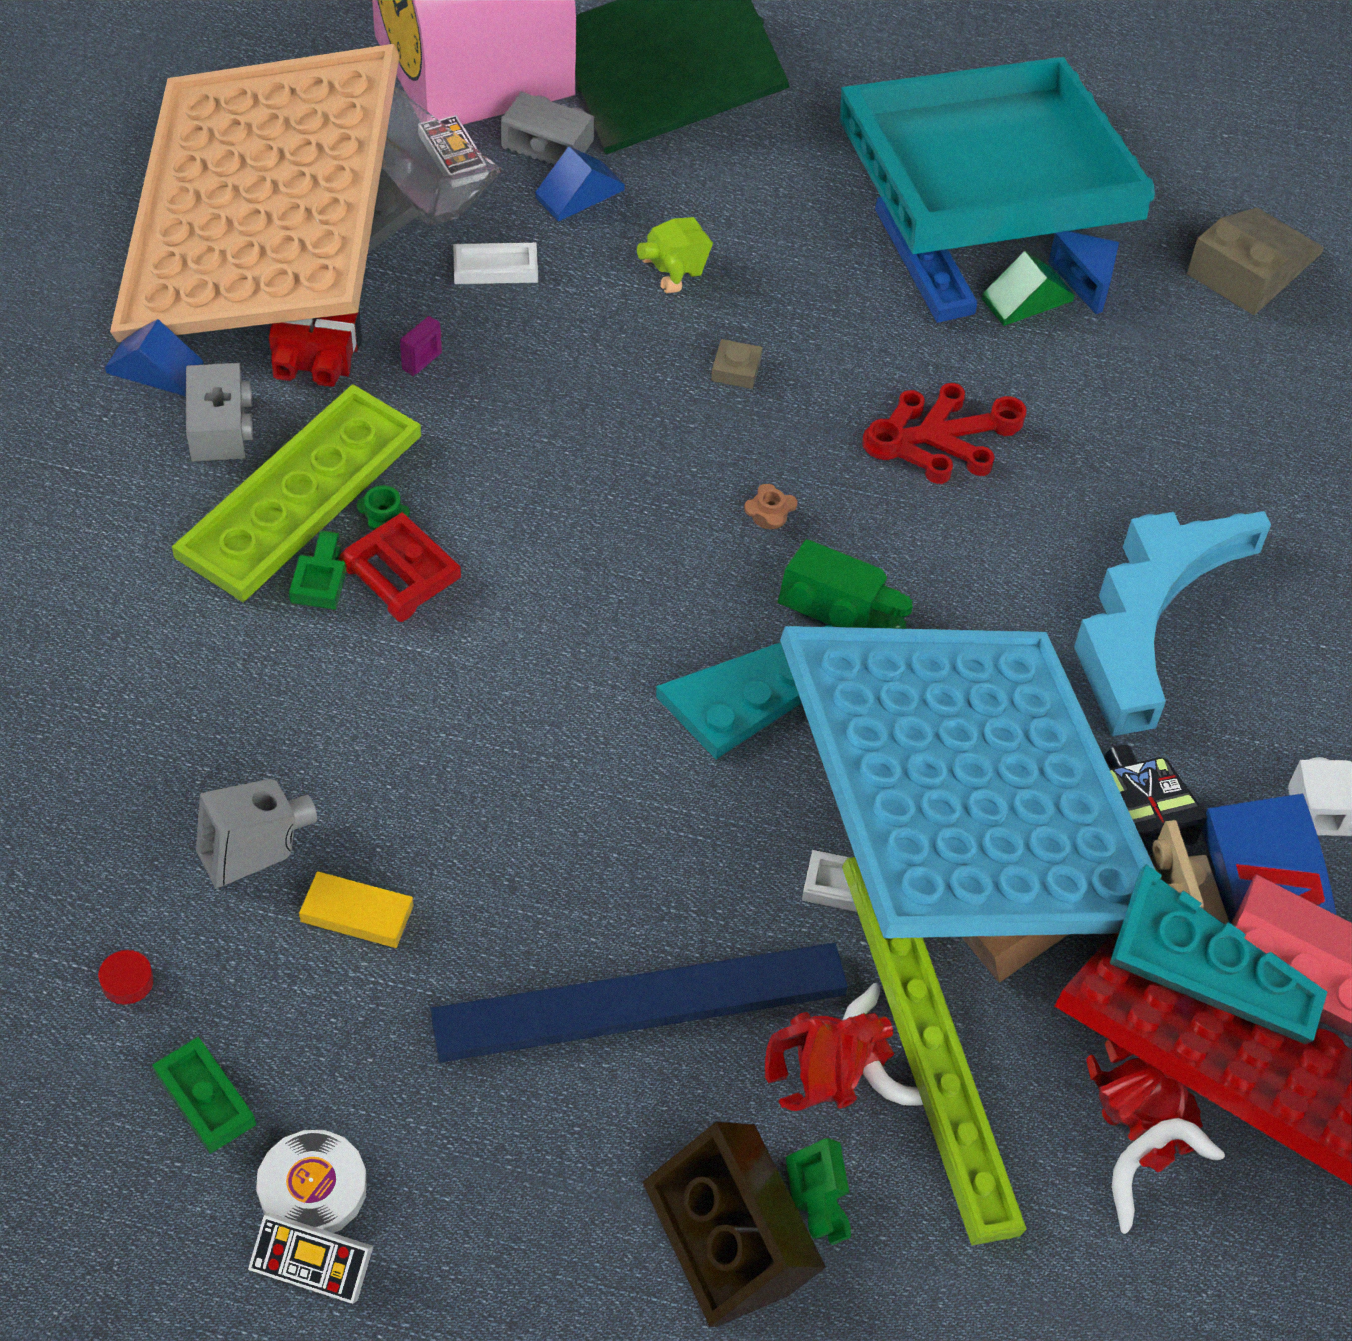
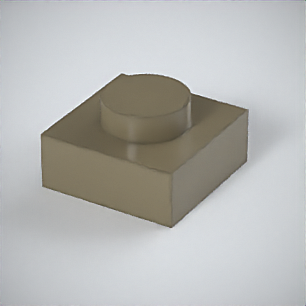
(736, 364)

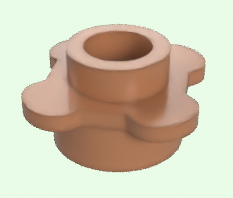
(770, 507)

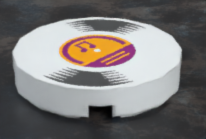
(313, 1180)

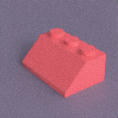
(1304, 938)

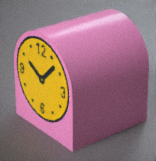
(479, 53)

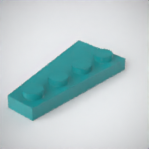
(1193, 953)

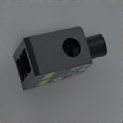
(1154, 795)

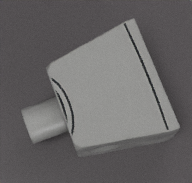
(248, 828)

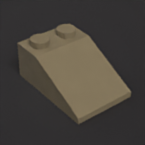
(1251, 257)

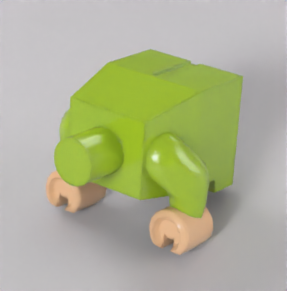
(678, 249)

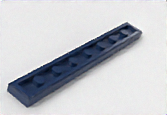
(637, 1002)

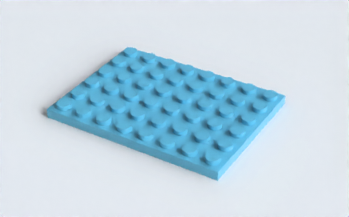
(967, 781)

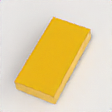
(356, 909)

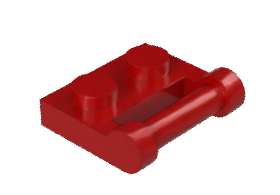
(411, 556)

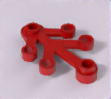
(889, 439)

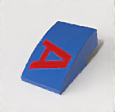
(1267, 840)

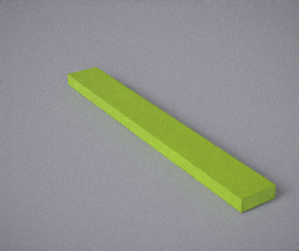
(941, 1077)

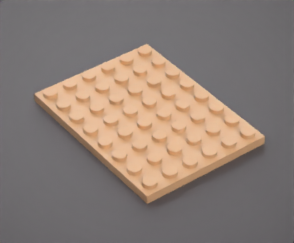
(259, 194)

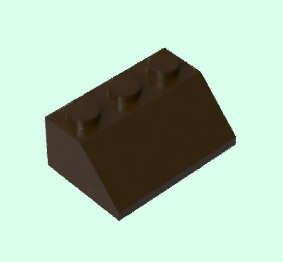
(732, 1223)

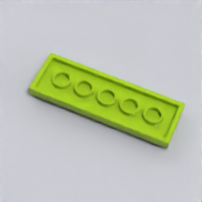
(296, 492)

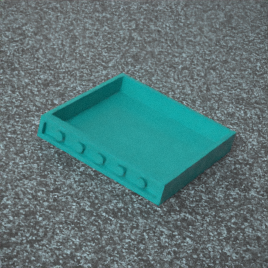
(993, 155)

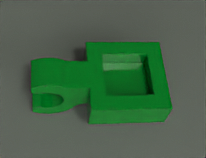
(321, 577)
(816, 1183)

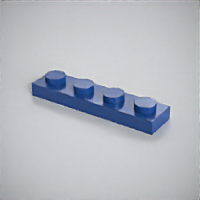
(933, 274)

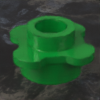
(381, 505)

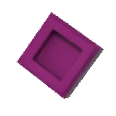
(421, 346)

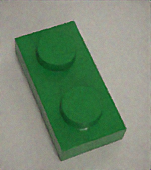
(204, 1095)

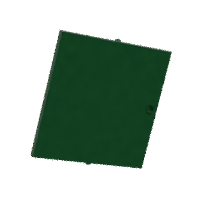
(670, 64)

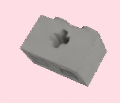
(217, 412)

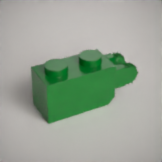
(841, 590)

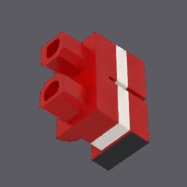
(315, 346)

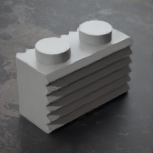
(545, 128)

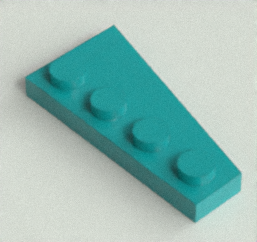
(732, 698)

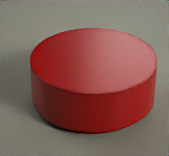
(125, 977)

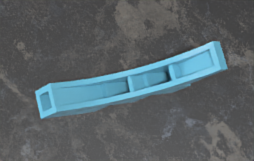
(1163, 560)

